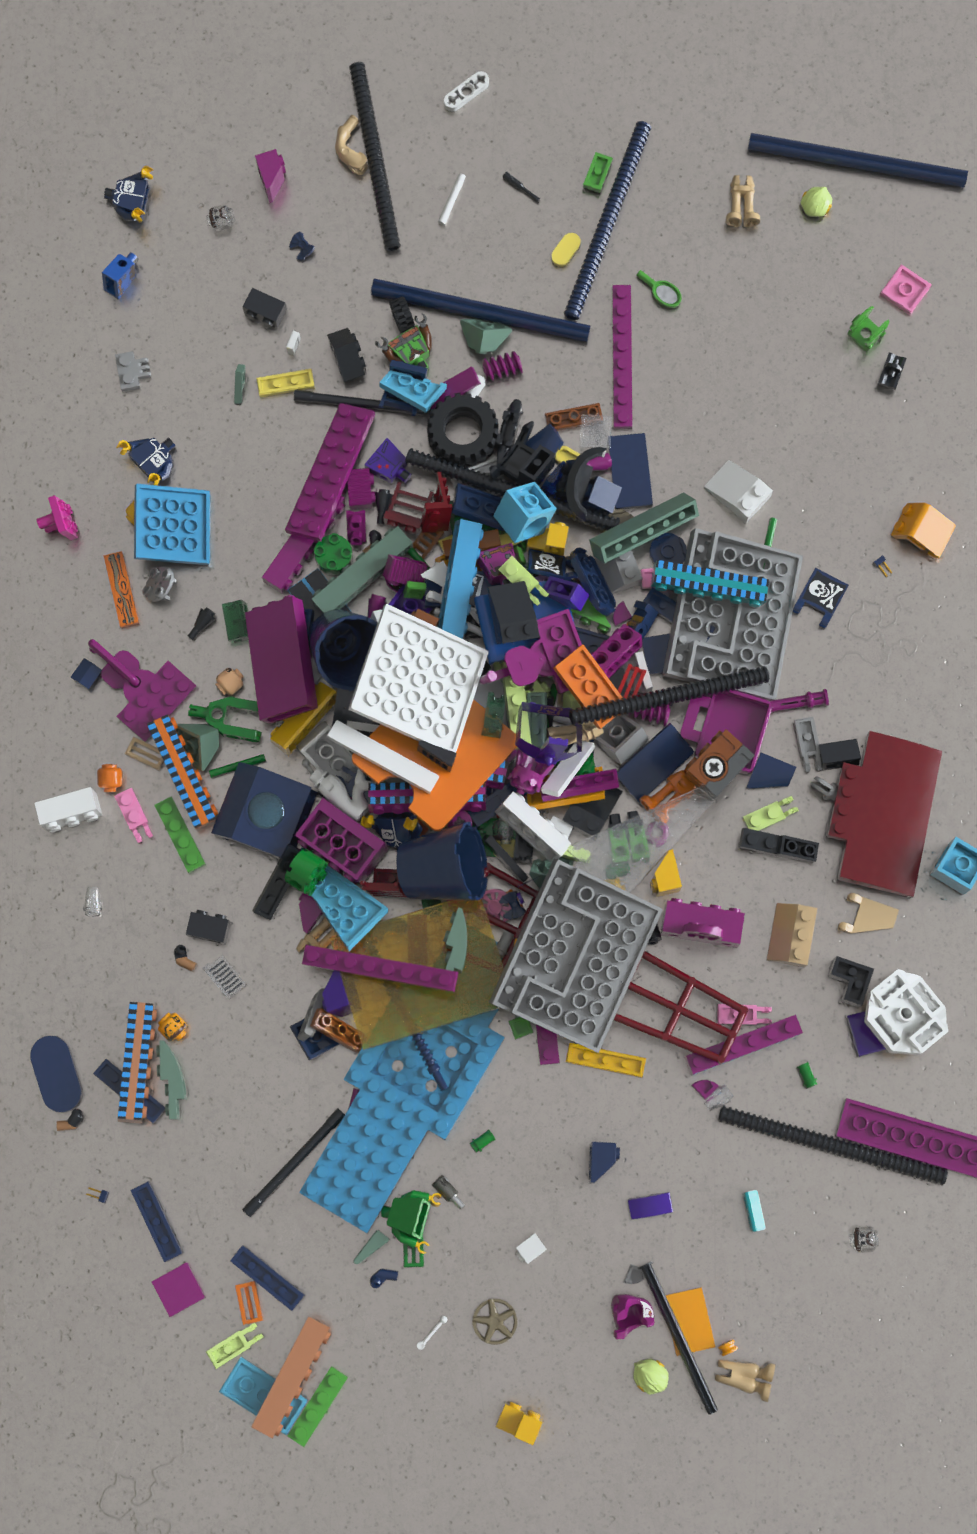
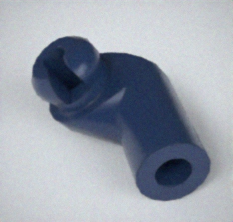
(381, 1276)

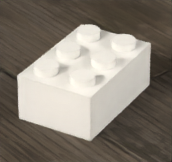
(68, 809)

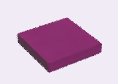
(178, 1289)

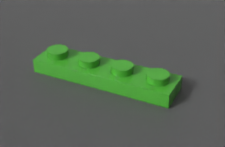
(179, 834)
(317, 1406)

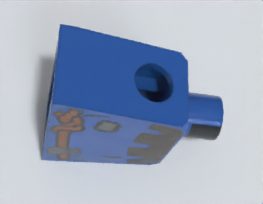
(119, 274)

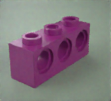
(617, 649)

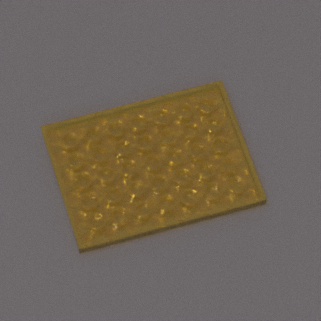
(397, 1010)

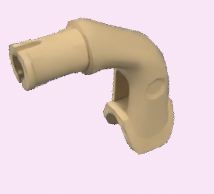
(355, 161)

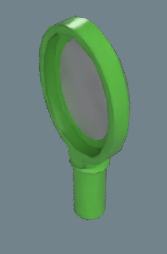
(663, 291)

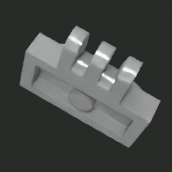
(131, 370)

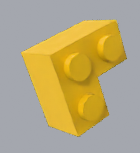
(552, 540)
(519, 1423)

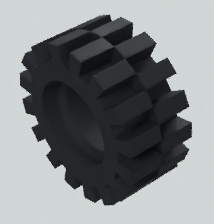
(402, 314)

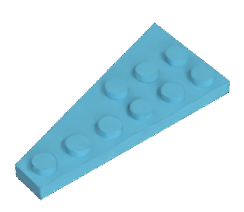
(347, 907)

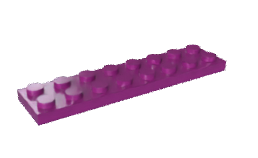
(330, 472)
(908, 1137)

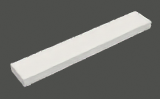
(383, 757)

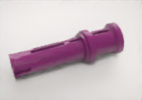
(809, 697)

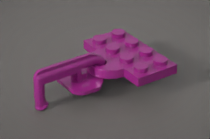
(556, 642)
(148, 701)

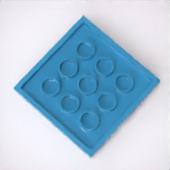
(171, 524)

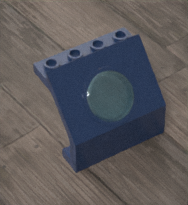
(263, 809)

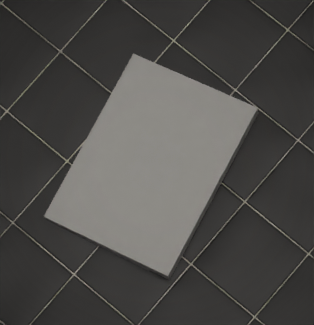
(743, 634)
(576, 955)

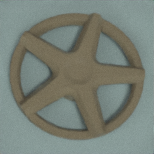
(494, 1321)

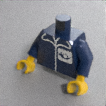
(131, 195)
(150, 457)
(394, 827)

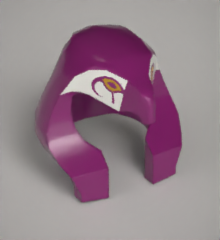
(630, 1313)

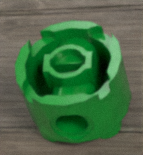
(333, 554)
(306, 872)

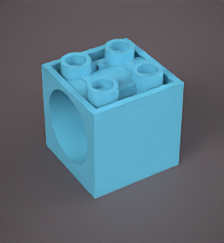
(524, 512)
(957, 866)

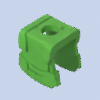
(863, 322)

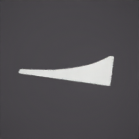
(438, 575)

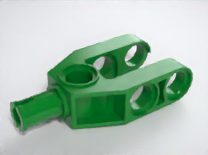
(223, 706)

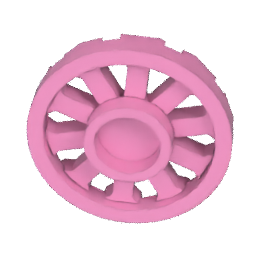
(493, 906)

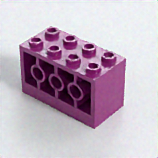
(343, 830)

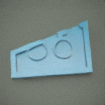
(416, 392)

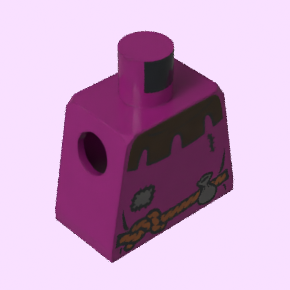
(492, 560)

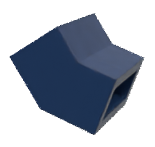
(86, 673)

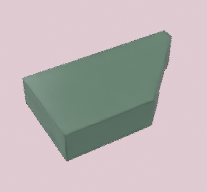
(239, 383)

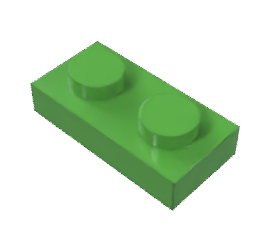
(597, 172)

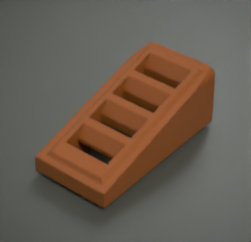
(420, 538)

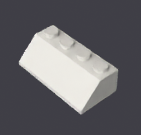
(532, 827)

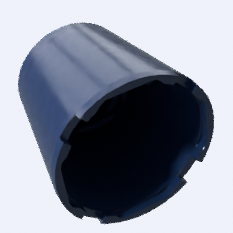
(341, 661)
(443, 865)

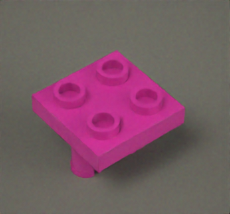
(59, 519)

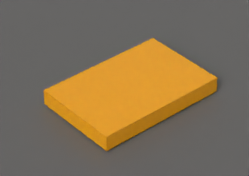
(692, 1318)

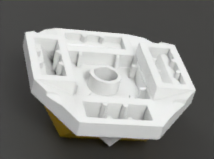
(922, 1008)

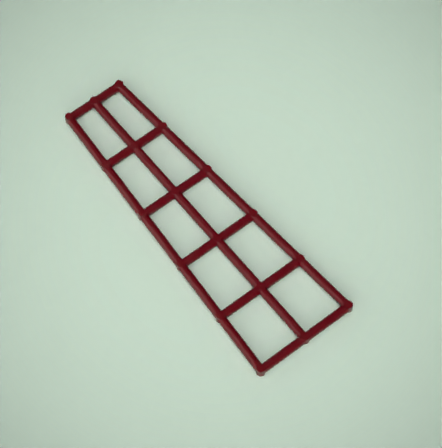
(678, 1009)

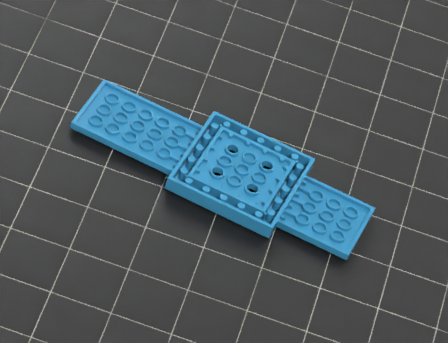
(395, 1114)

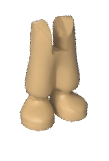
(744, 1377)

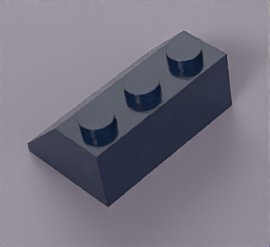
(601, 1159)

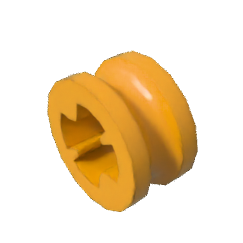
(727, 1347)

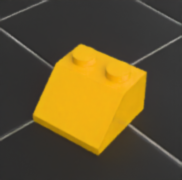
(666, 878)

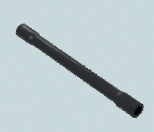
(309, 396)
(257, 1201)

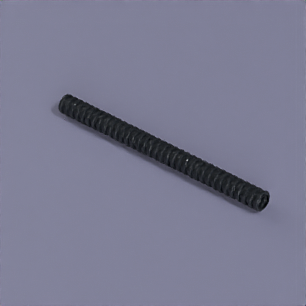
(374, 156)
(669, 696)

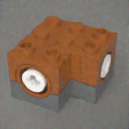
(718, 763)

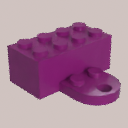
(702, 923)

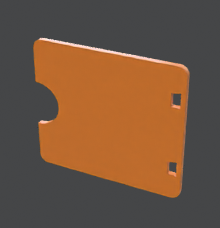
(474, 764)

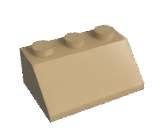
(792, 934)

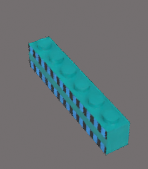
(709, 583)

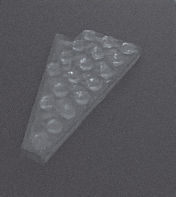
(635, 846)

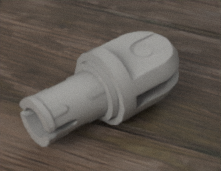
(831, 790)

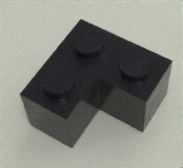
(346, 349)
(856, 978)

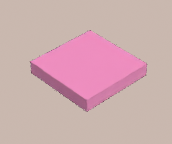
(905, 289)

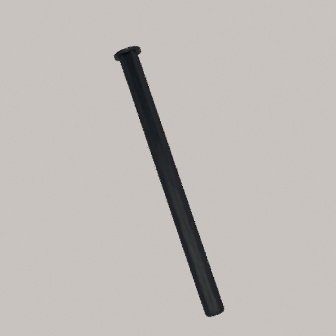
(679, 1338)

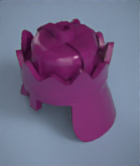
(528, 774)

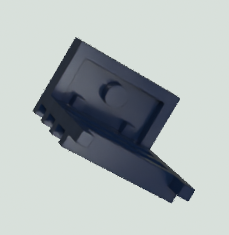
(417, 372)

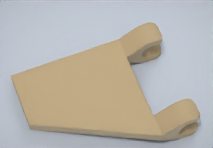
(870, 916)

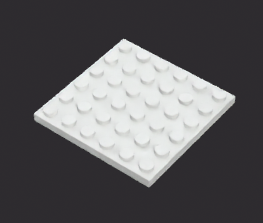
(418, 679)

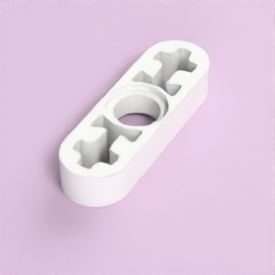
(463, 99)

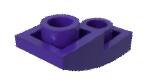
(650, 1205)

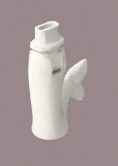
(335, 792)

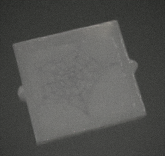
(595, 431)

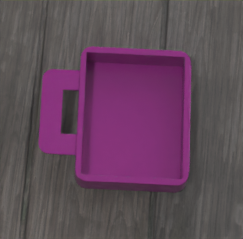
(737, 712)

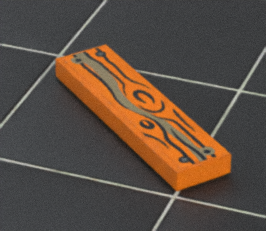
(121, 589)

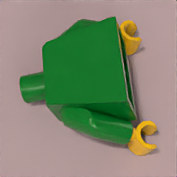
(408, 1216)

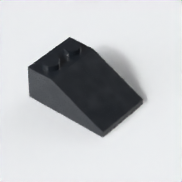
(512, 613)
(591, 816)

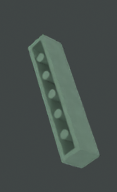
(644, 527)
(362, 572)

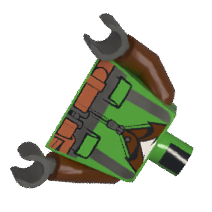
(411, 346)

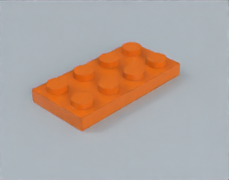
(586, 681)

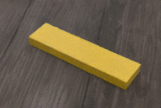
(606, 1060)

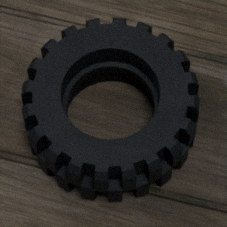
(462, 407)

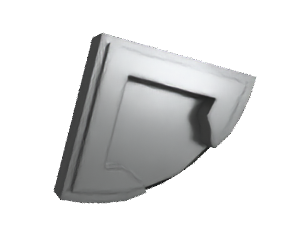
(634, 1275)

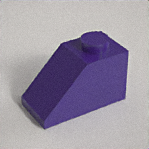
(566, 593)

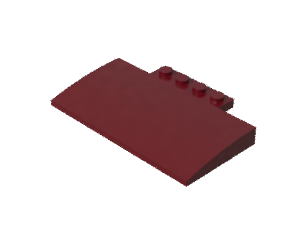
(885, 813)

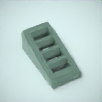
(376, 1241)

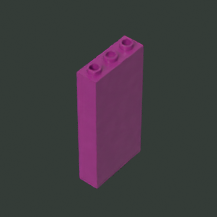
(281, 659)

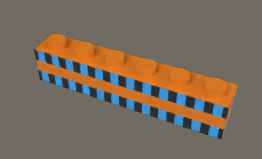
(182, 772)

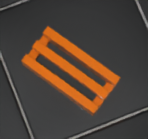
(257, 1303)

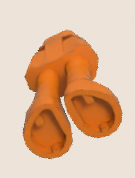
(676, 782)

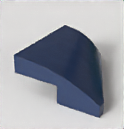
(548, 438)
(770, 773)

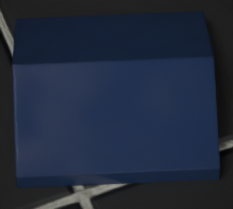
(315, 1045)

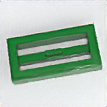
(413, 1264)

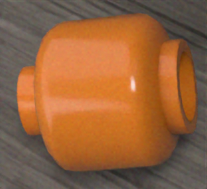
(109, 777)

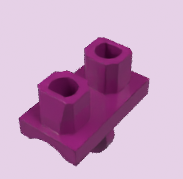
(356, 527)

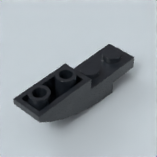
(778, 846)

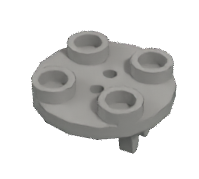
(159, 584)

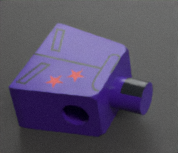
(388, 463)

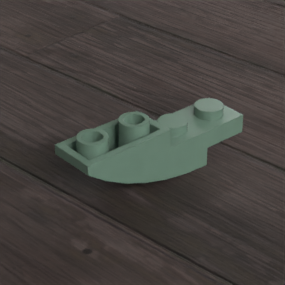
(457, 942)
(170, 1071)

